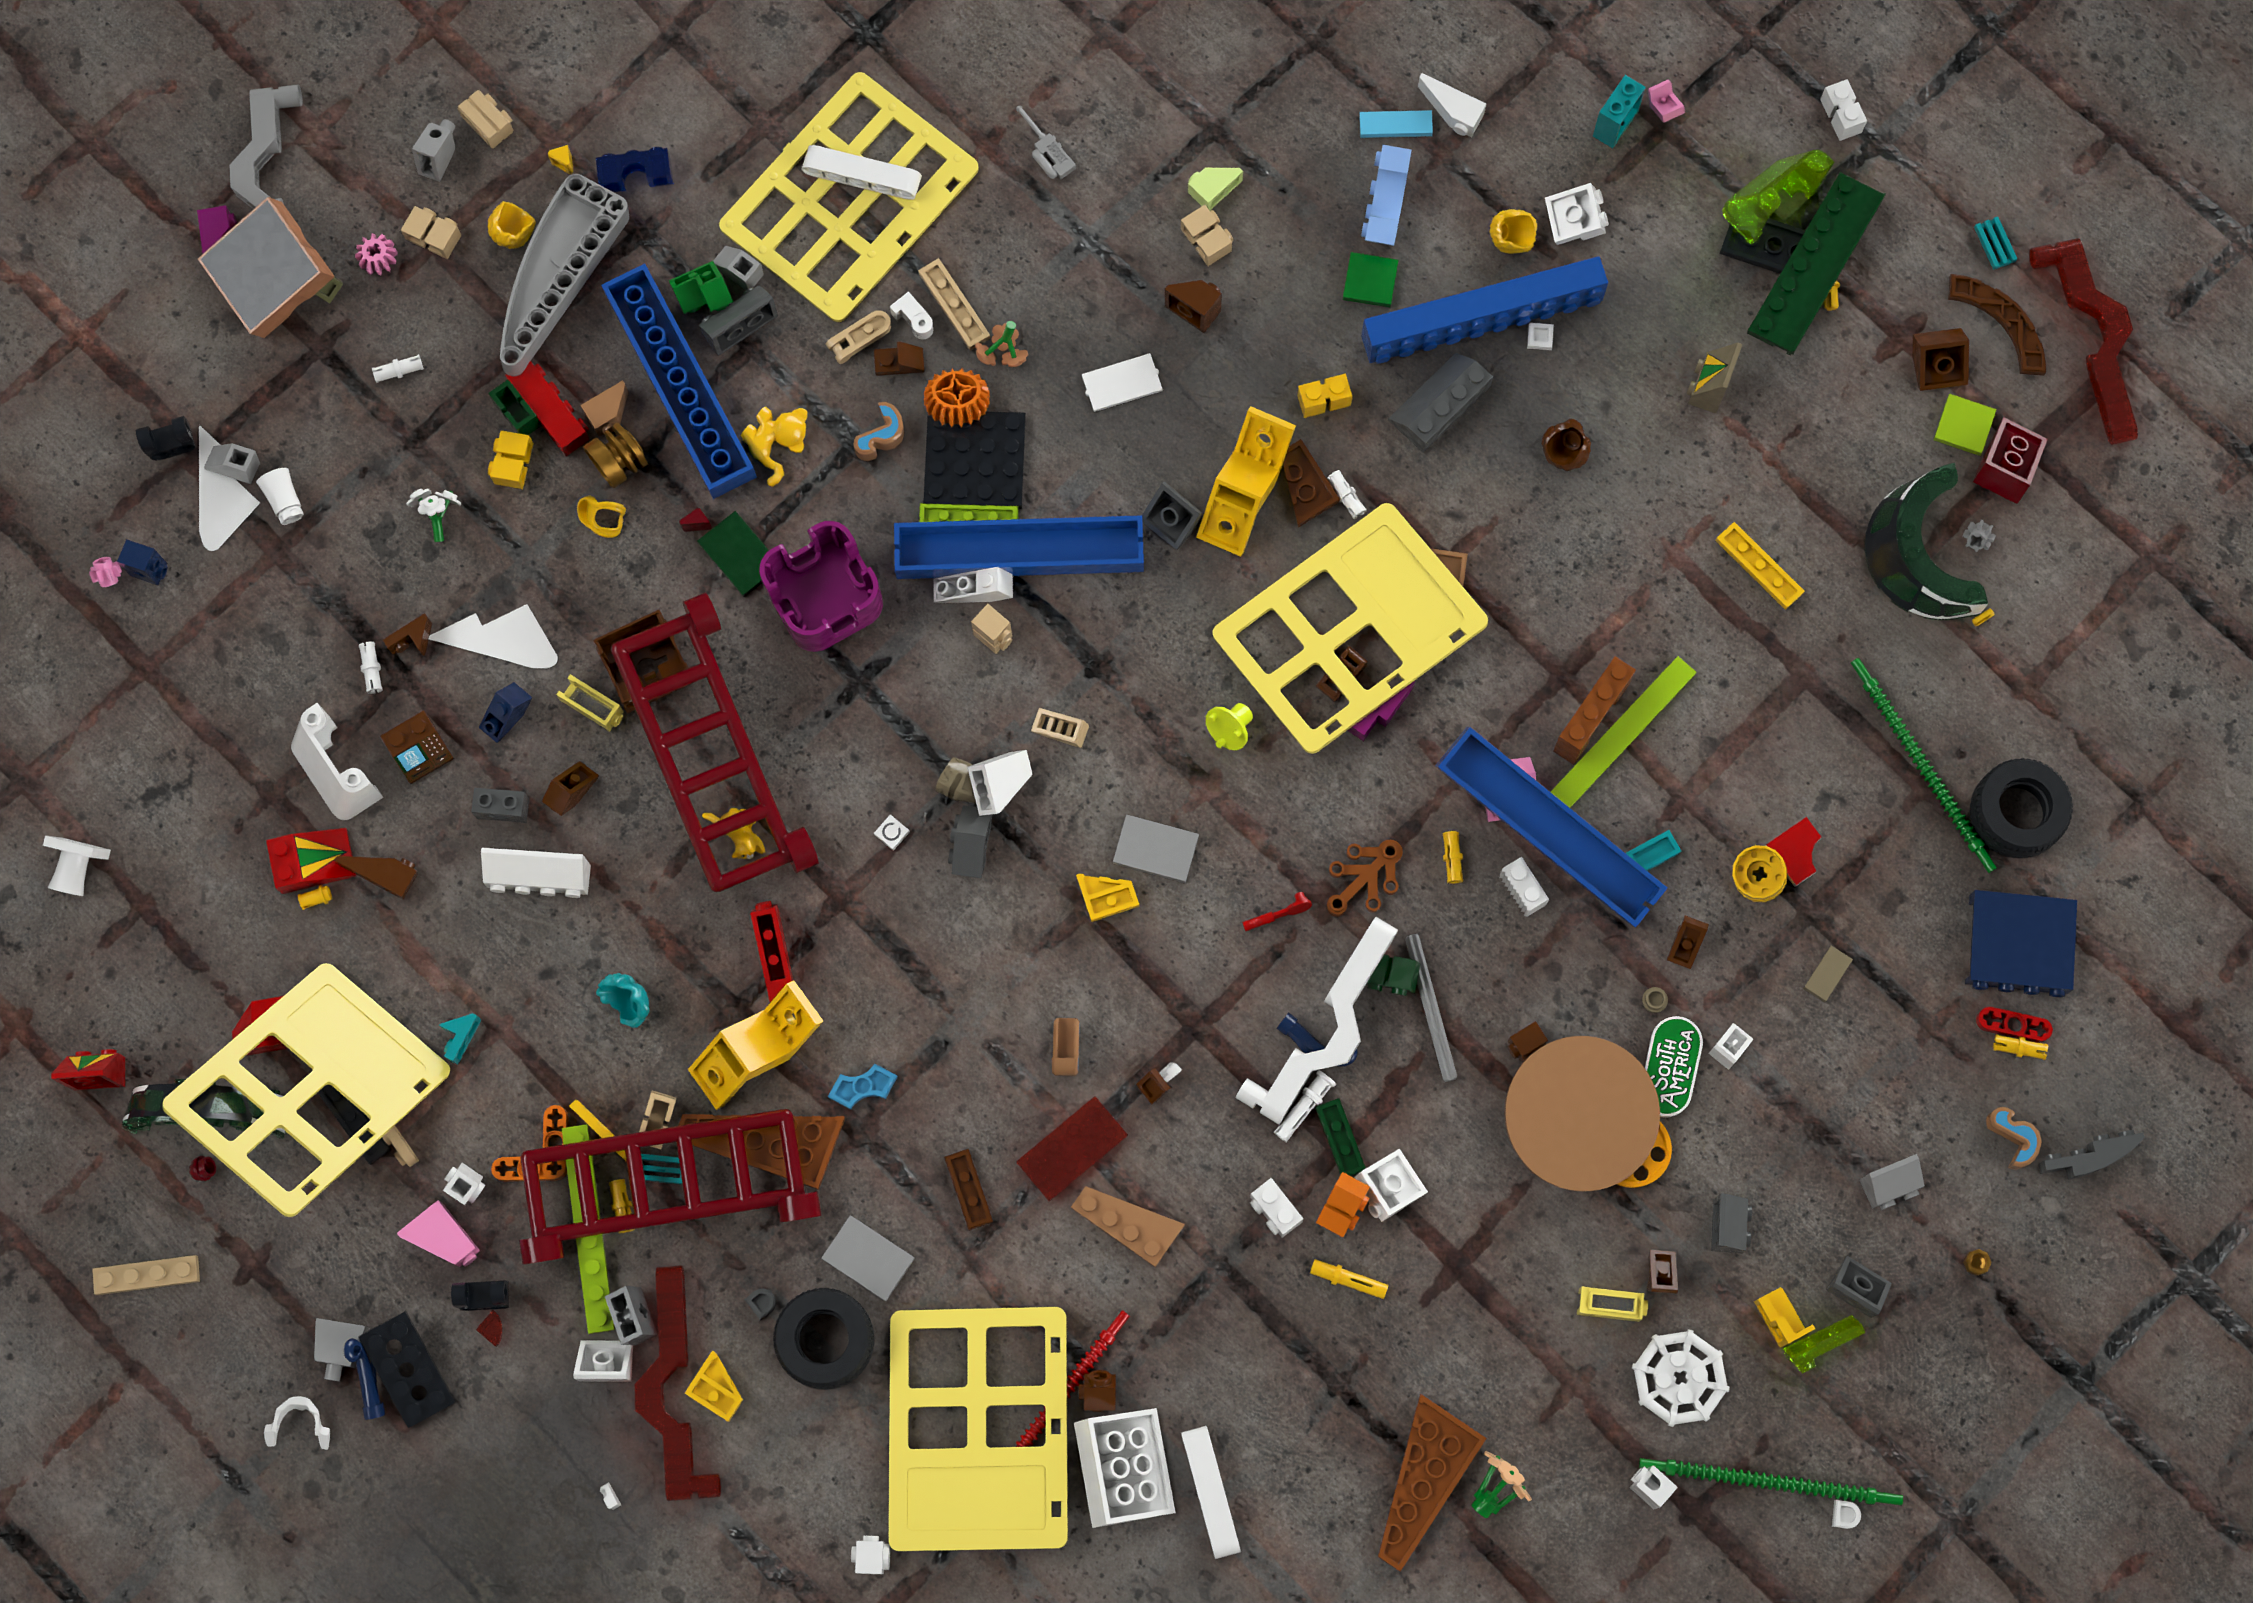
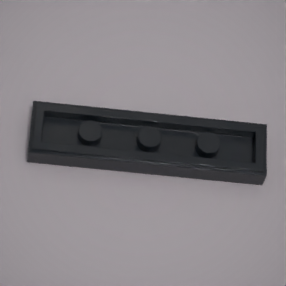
(352, 1121)

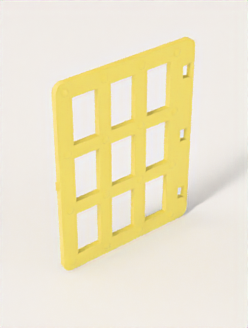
(885, 251)

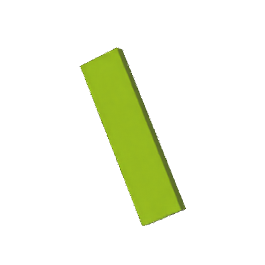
(953, 512)

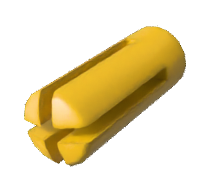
(1983, 617)

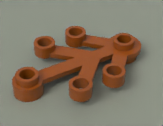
(1367, 874)

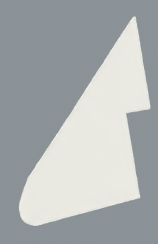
(221, 500)
(510, 638)

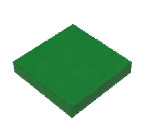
(1370, 279)

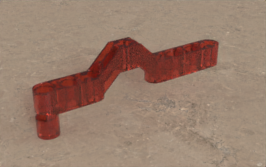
(2114, 327)
(649, 1391)

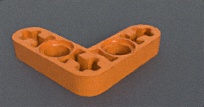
(543, 1169)

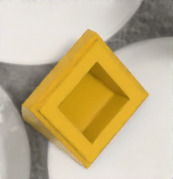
(562, 158)

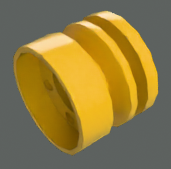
(1750, 862)

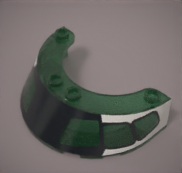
(1899, 558)
(214, 1105)

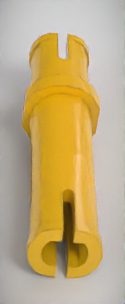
(1343, 1277)

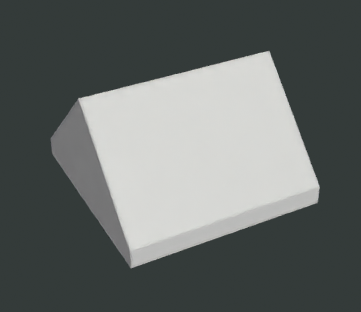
(603, 1361)

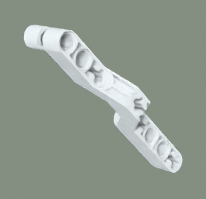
(1346, 1038)

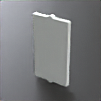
(1122, 382)

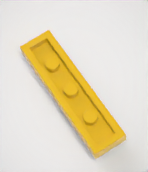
(1759, 565)

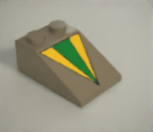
(1713, 377)

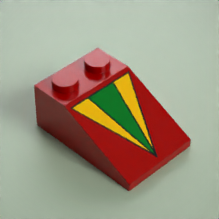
(308, 859)
(91, 1071)

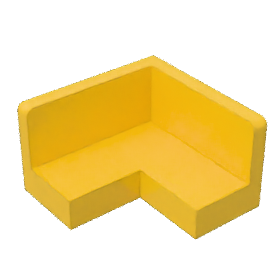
(1781, 1317)

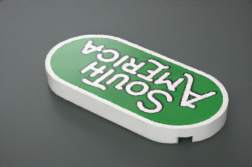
(1674, 1063)

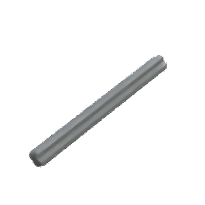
(1432, 1010)

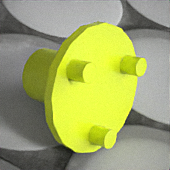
(1228, 726)

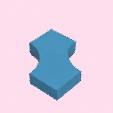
(850, 1090)

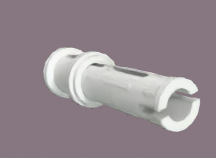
(1311, 1097)

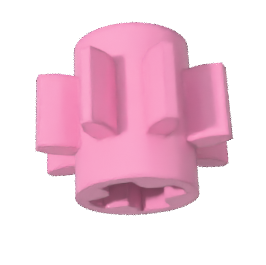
(105, 572)

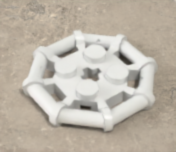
(1695, 1374)

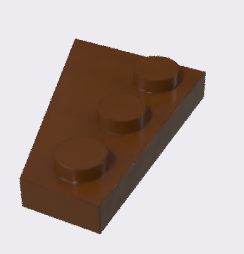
(1307, 484)

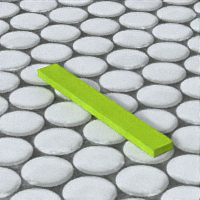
(1623, 732)

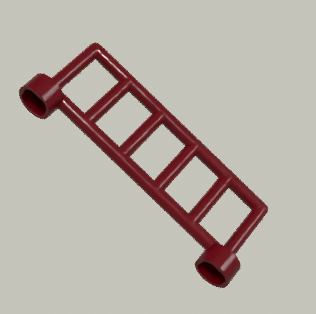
(700, 622)
(791, 1202)

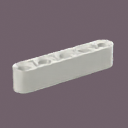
(861, 172)
(1210, 1492)

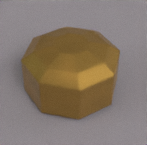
(1977, 1262)

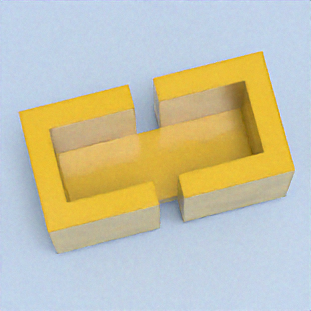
(1314, 395)
(508, 464)

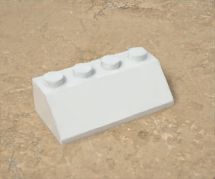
(535, 872)

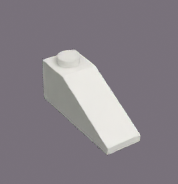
(1455, 107)

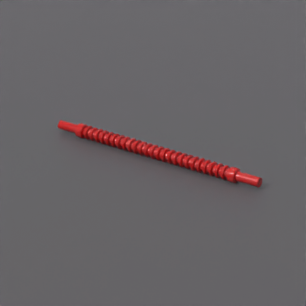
(1107, 1338)

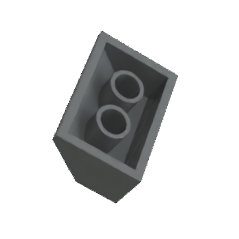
(738, 319)

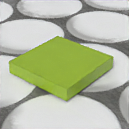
(1964, 424)

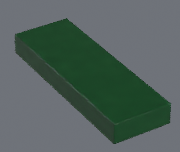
(1340, 1137)

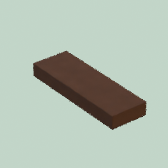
(968, 1189)

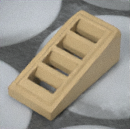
(1079, 734)

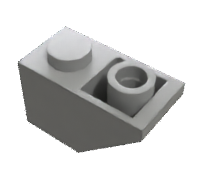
(739, 267)
(233, 462)

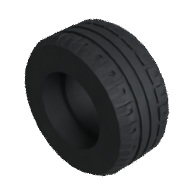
(2044, 785)
(789, 1328)

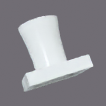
(72, 864)

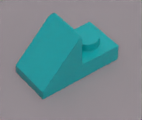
(464, 1030)

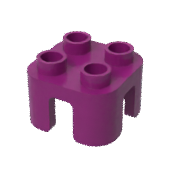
(822, 588)

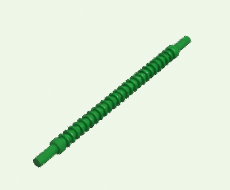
(1975, 844)
(1870, 1495)

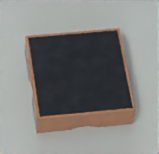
(265, 267)

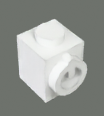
(463, 1184)
(871, 1556)

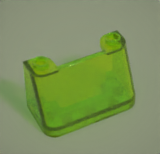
(1756, 201)

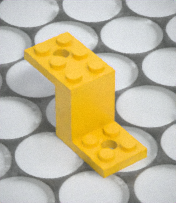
(1245, 481)
(755, 1045)

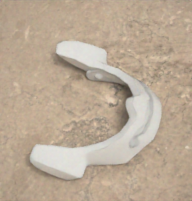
(300, 1403)

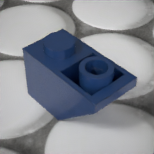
(505, 711)

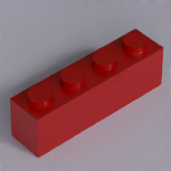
(552, 413)

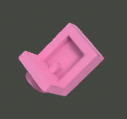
(1664, 101)

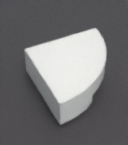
(1170, 1071)
(609, 1496)

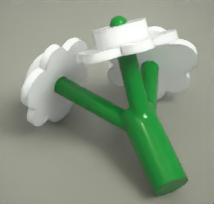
(431, 506)

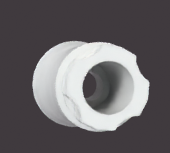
(281, 495)

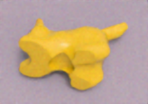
(744, 839)

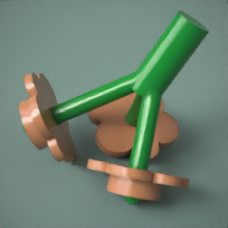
(1003, 338)

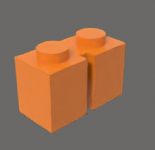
(1342, 1205)

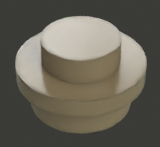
(1655, 1000)

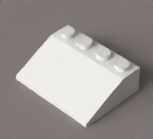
(1124, 1467)

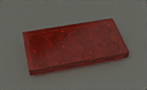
(1072, 1148)

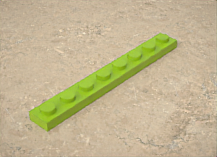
(590, 1249)

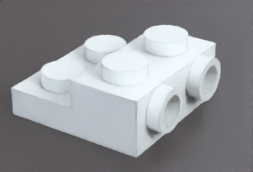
(1576, 214)
(1391, 1185)

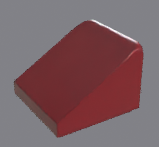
(695, 521)

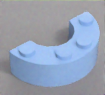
(1388, 195)

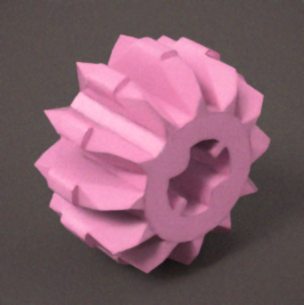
(378, 261)

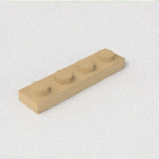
(954, 304)
(146, 1275)

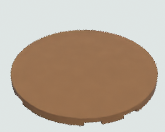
(1582, 1113)

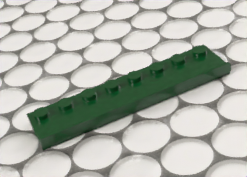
(1816, 263)

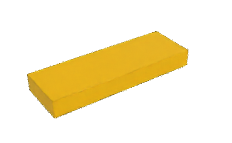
(593, 1122)

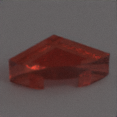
(491, 1328)

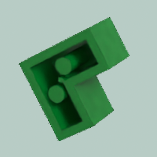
(701, 287)

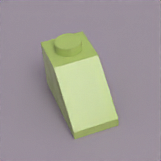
(1213, 184)

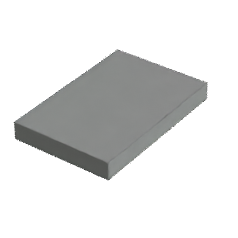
(1155, 848)
(868, 1258)

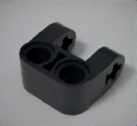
(167, 440)
(480, 1295)

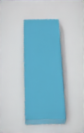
(1396, 124)

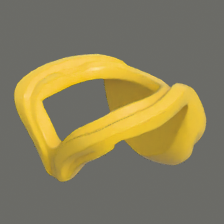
(587, 509)

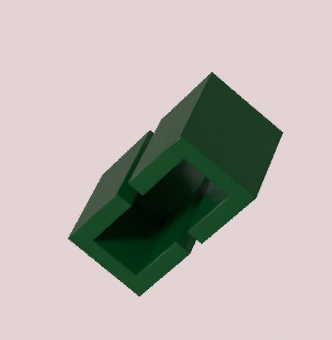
(514, 408)
(1395, 973)

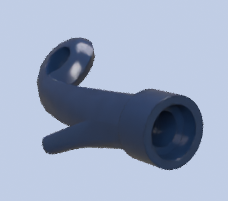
(1303, 1039)
(354, 1351)

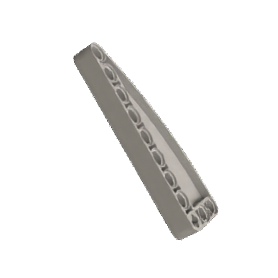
(556, 247)

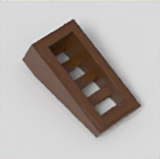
(1356, 658)

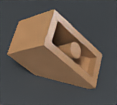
(606, 408)

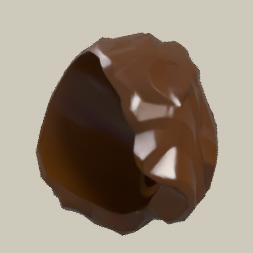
(1566, 445)

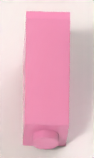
(441, 1235)

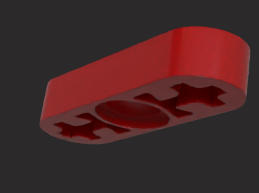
(1997, 1013)

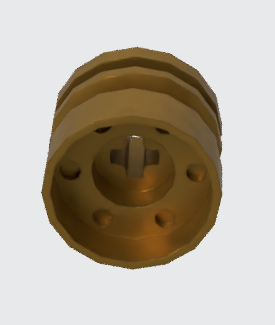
(615, 455)

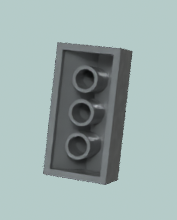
(1441, 400)

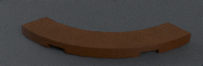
(2007, 314)

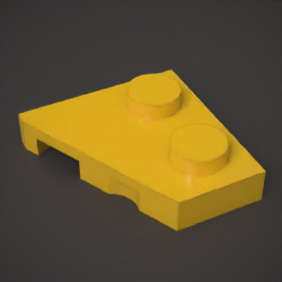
(1106, 896)
(715, 1388)

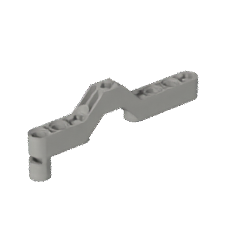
(265, 140)

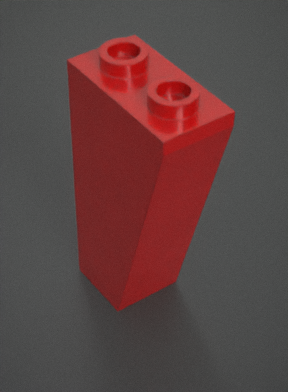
(771, 947)

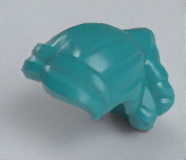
(626, 997)

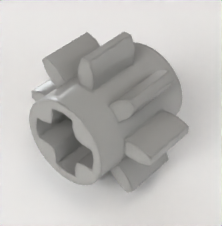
(1979, 535)

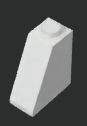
(999, 780)

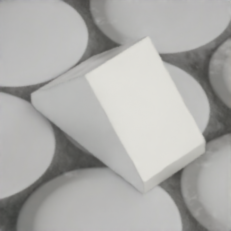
(1731, 1046)

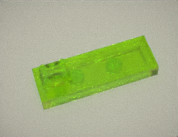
(1804, 1351)

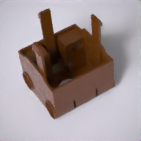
(655, 651)

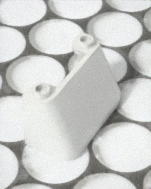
(344, 792)

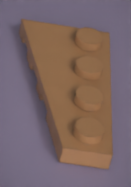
(1134, 1227)

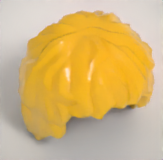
(510, 225)
(1513, 231)

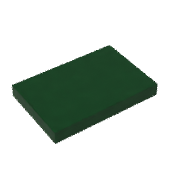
(735, 552)

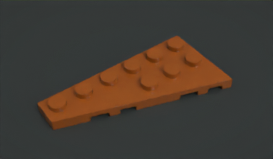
(763, 1146)
(1432, 1465)

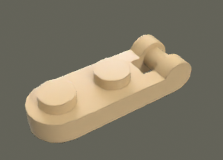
(859, 335)
(404, 1152)

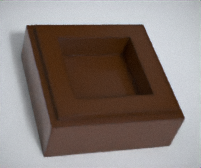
(1153, 1086)

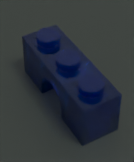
(614, 169)

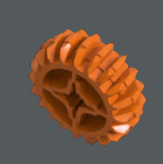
(969, 404)

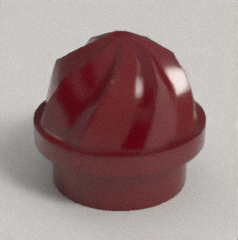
(202, 1168)

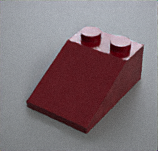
(2010, 460)

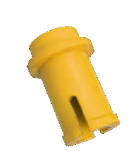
(315, 897)

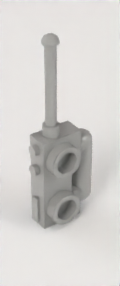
(1048, 147)

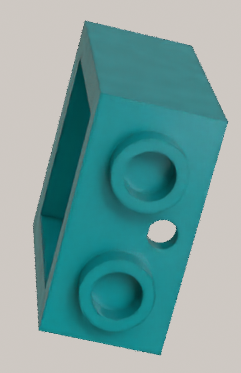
(1619, 108)

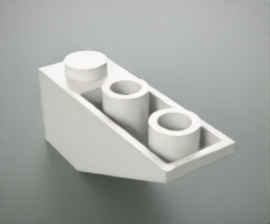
(974, 586)

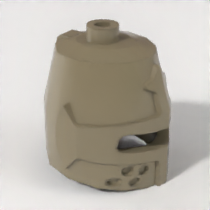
(956, 782)

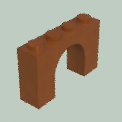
(1593, 710)

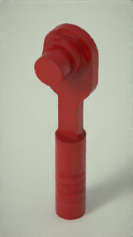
(1301, 905)

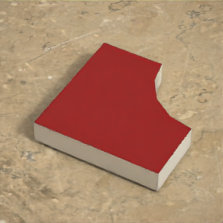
(1796, 850)

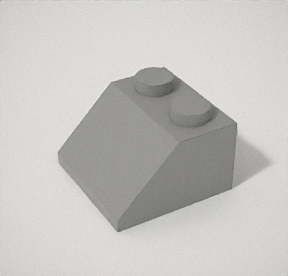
(1893, 1182)

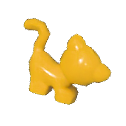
(787, 430)

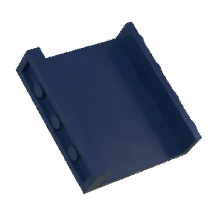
(2022, 943)

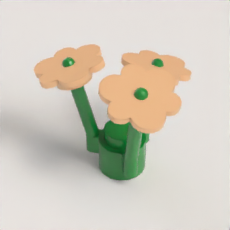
(1486, 1502)

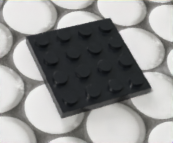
(976, 462)

